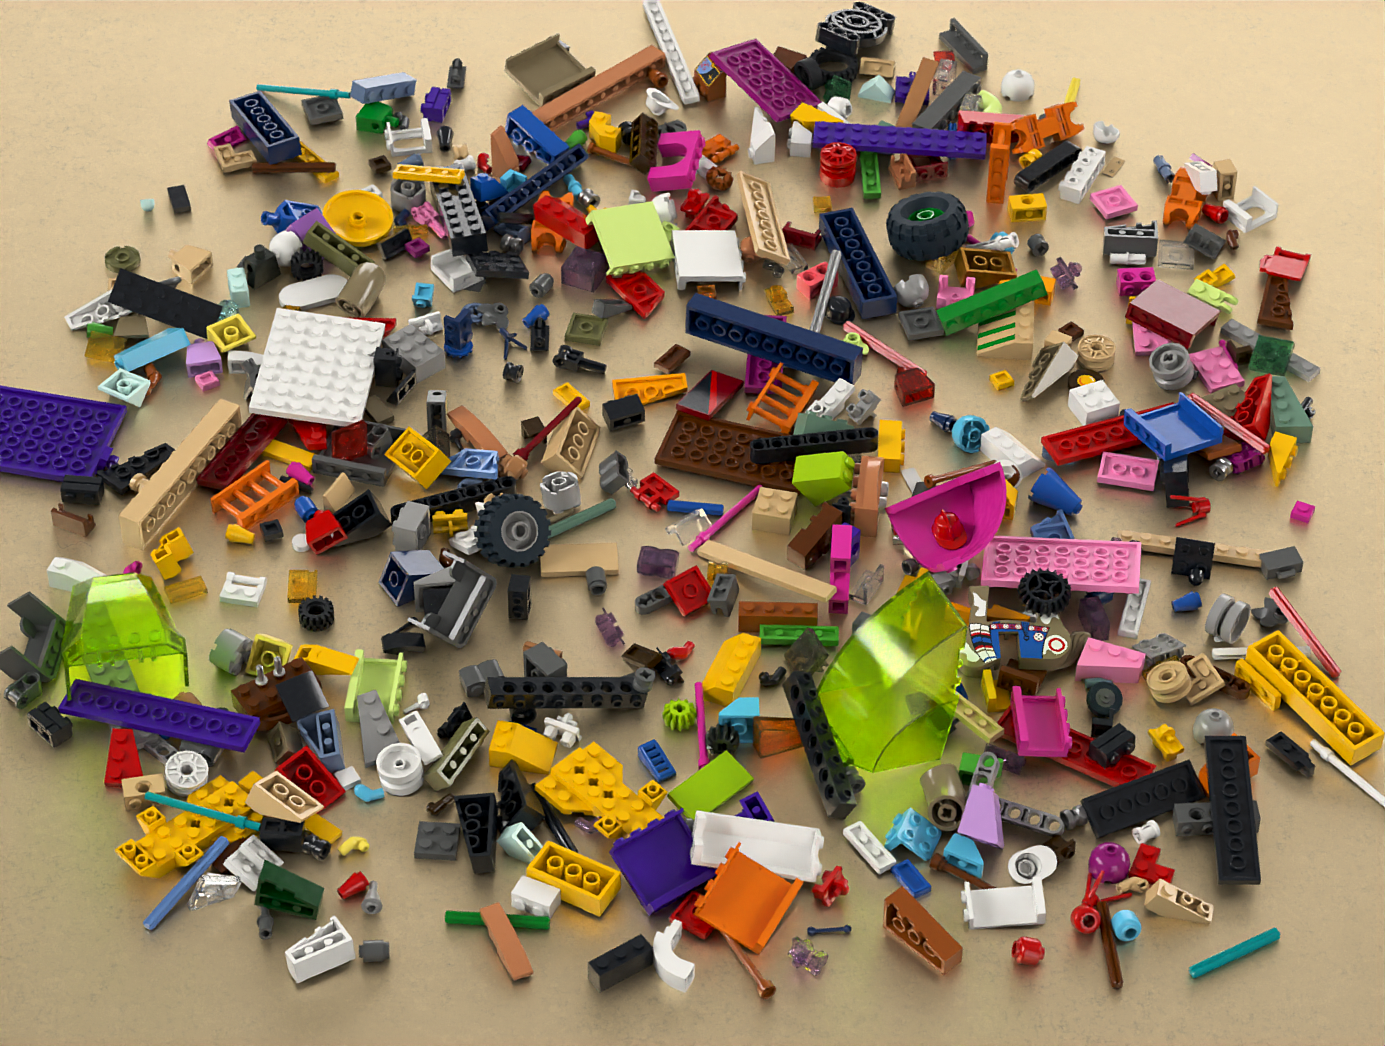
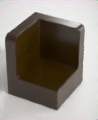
(1240, 355)
(531, 428)

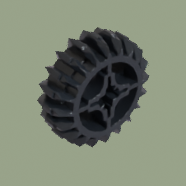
(1042, 598)

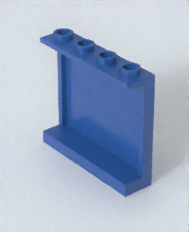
(1175, 428)

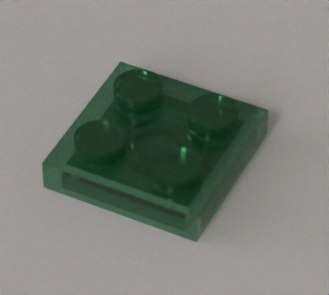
(1271, 355)

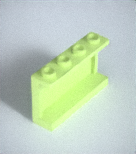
(379, 675)

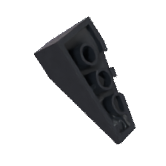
(517, 800)

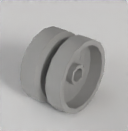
(1171, 366)
(1227, 618)

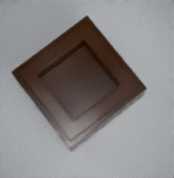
(1072, 330)

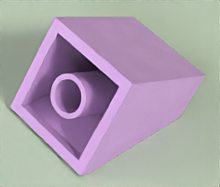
(982, 817)

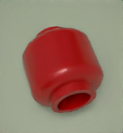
(1086, 925)
(1028, 951)

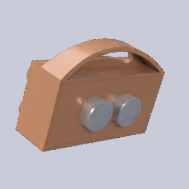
(869, 496)

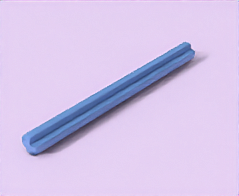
(186, 883)

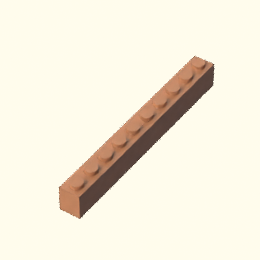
(600, 88)

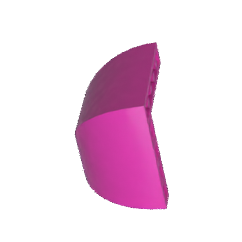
(976, 500)

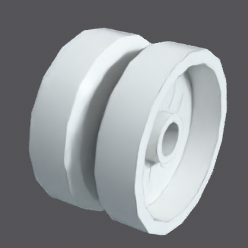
(400, 769)

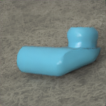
(367, 794)

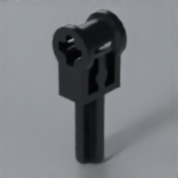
(573, 359)

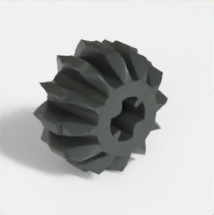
(721, 739)

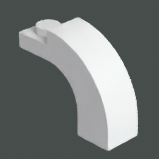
(669, 967)

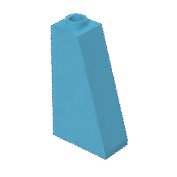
(151, 349)

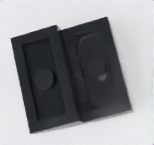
(302, 696)

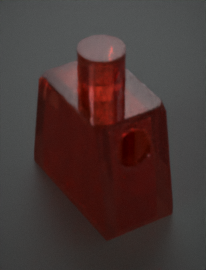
(913, 386)

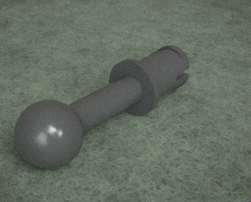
(265, 923)

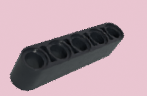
(1047, 166)

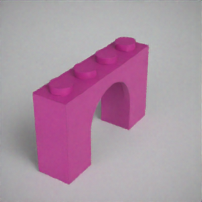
(682, 174)
(840, 568)

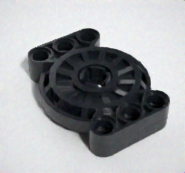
(855, 28)

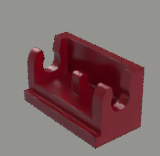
(801, 238)

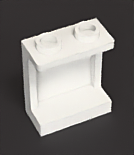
(453, 271)

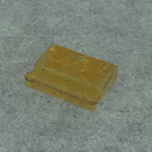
(104, 347)
(301, 585)

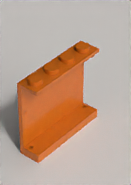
(746, 900)

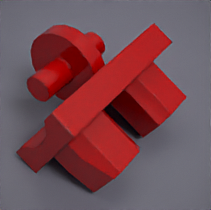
(694, 203)
(833, 886)

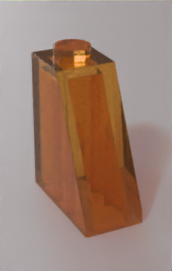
(775, 735)

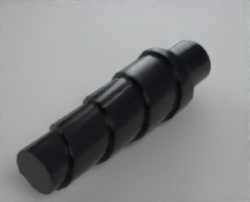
(302, 486)

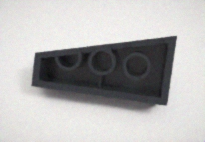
(479, 825)

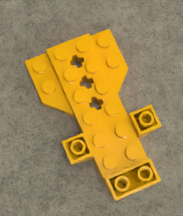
(573, 789)
(188, 834)

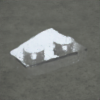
(213, 890)

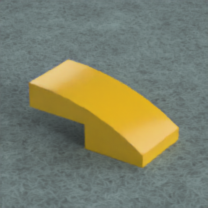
(1217, 277)

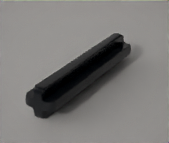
(515, 218)

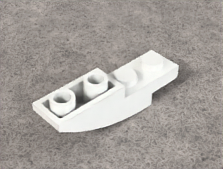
(833, 400)

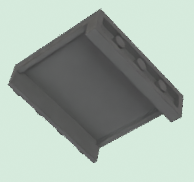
(361, 469)

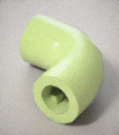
(990, 102)

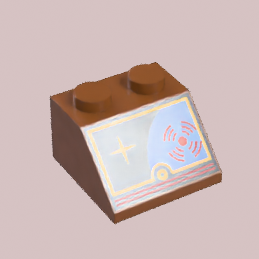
(710, 79)

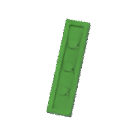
(870, 175)
(790, 633)

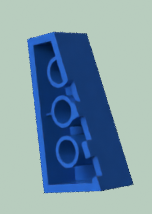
(534, 135)

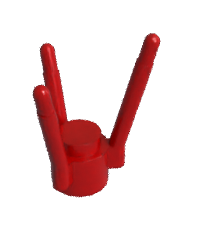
(1200, 506)

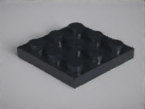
(497, 265)

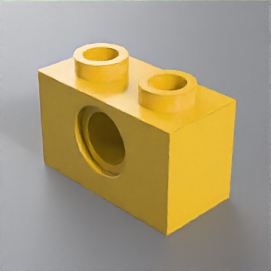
(1027, 207)

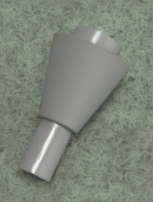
(372, 902)

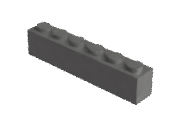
(948, 103)

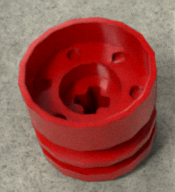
(837, 165)

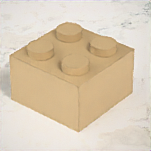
(774, 511)

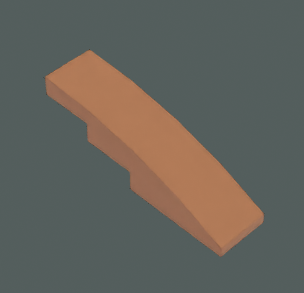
(475, 431)
(506, 941)

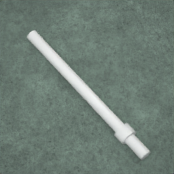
(1328, 755)

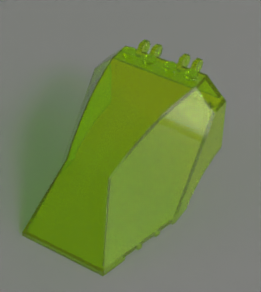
(118, 621)

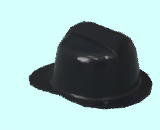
(839, 310)

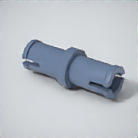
(1164, 168)

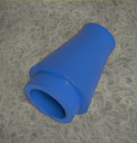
(536, 312)
(1187, 602)

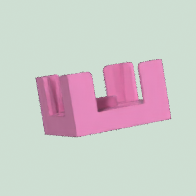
(949, 295)

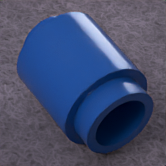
(305, 508)

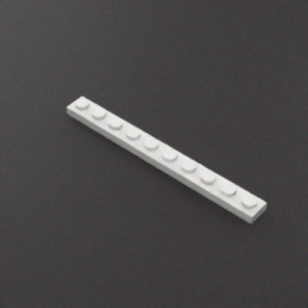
(673, 55)

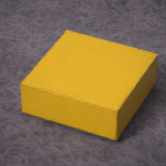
(1001, 380)

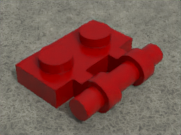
(658, 488)

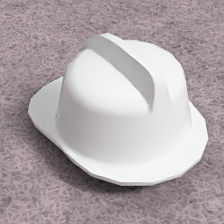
(659, 102)
(1032, 863)

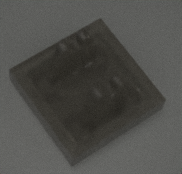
(807, 653)

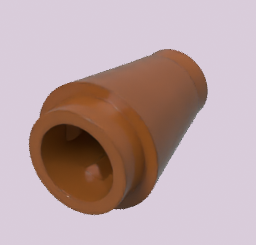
(657, 77)

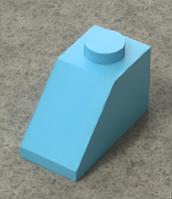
(964, 855)

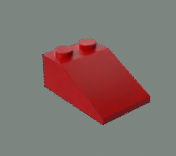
(311, 776)

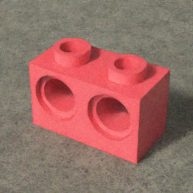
(811, 280)

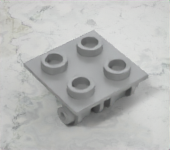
(1160, 648)

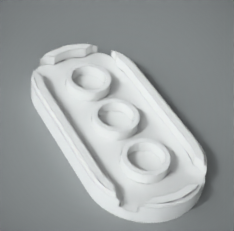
(312, 292)

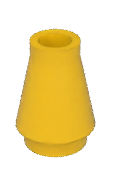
(239, 535)

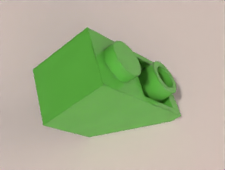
(968, 766)

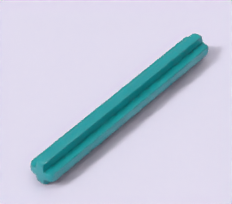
(1234, 952)

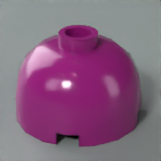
(1112, 860)

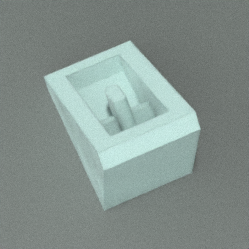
(877, 90)

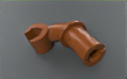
(152, 375)

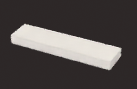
(1134, 611)

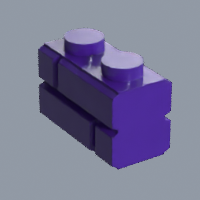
(436, 104)

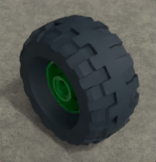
(927, 226)

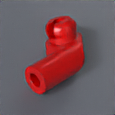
(482, 163)
(681, 653)

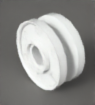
(182, 763)

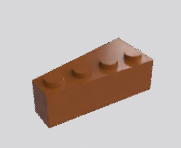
(920, 931)

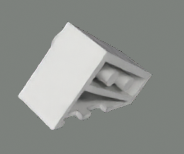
(320, 952)

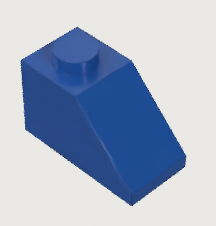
(486, 188)

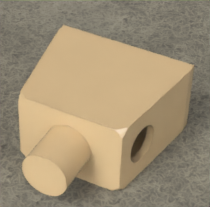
(190, 262)

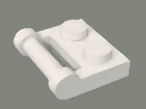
(242, 594)

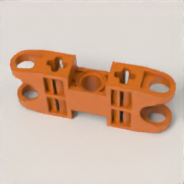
(1055, 123)
(1184, 202)
(544, 236)

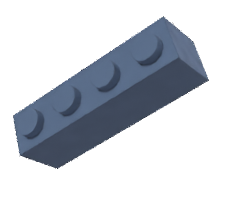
(383, 87)

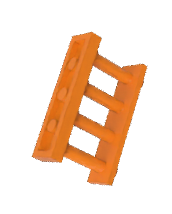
(999, 162)
(792, 413)
(257, 510)

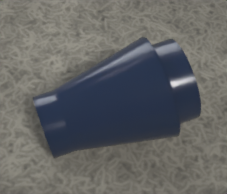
(943, 421)

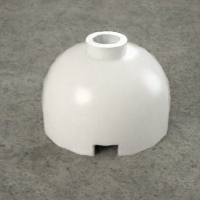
(1017, 85)
(665, 208)
(284, 246)

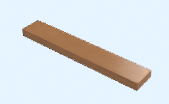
(917, 92)

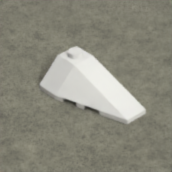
(762, 139)
(95, 311)

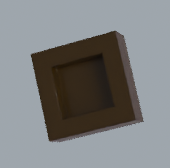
(379, 164)

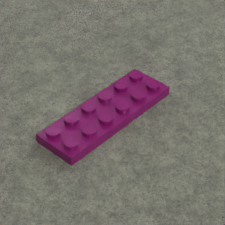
(758, 370)

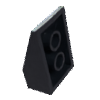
(362, 518)

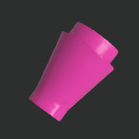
(299, 472)

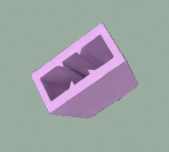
(202, 358)

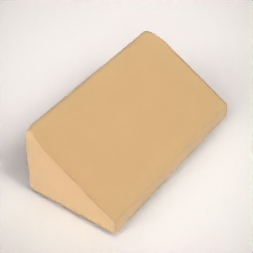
(338, 493)

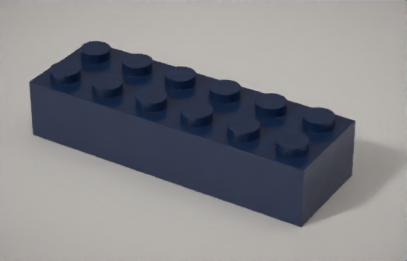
(265, 127)

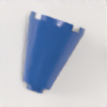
(1055, 494)

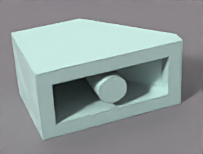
(519, 842)

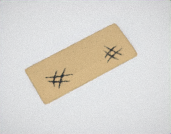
(1113, 166)

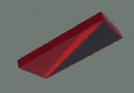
(709, 395)

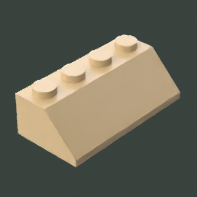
(571, 444)

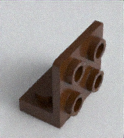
(1013, 676)

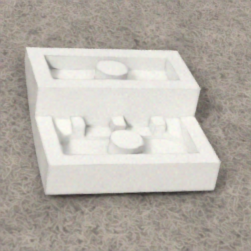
(249, 860)

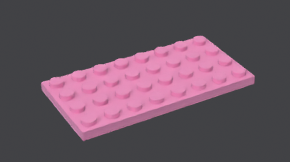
(1085, 563)

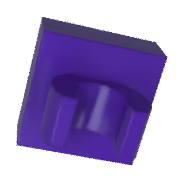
(107, 459)

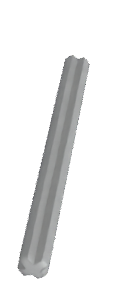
(825, 291)

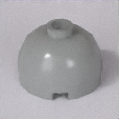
(913, 291)
(1212, 723)

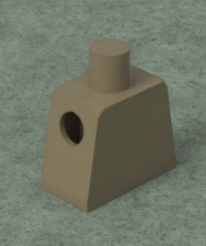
(132, 328)

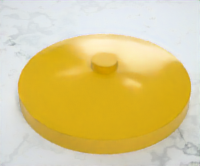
(359, 217)

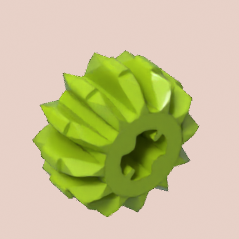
(679, 714)

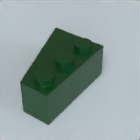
(287, 892)

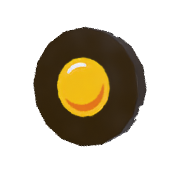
(1083, 377)

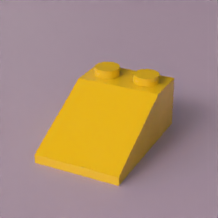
(417, 457)
(526, 747)

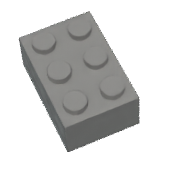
(417, 352)

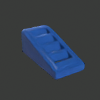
(651, 749)

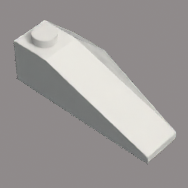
(67, 572)

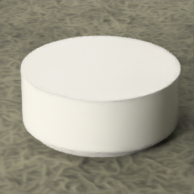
(299, 543)

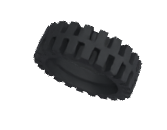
(830, 54)

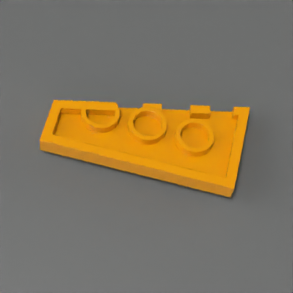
(650, 387)

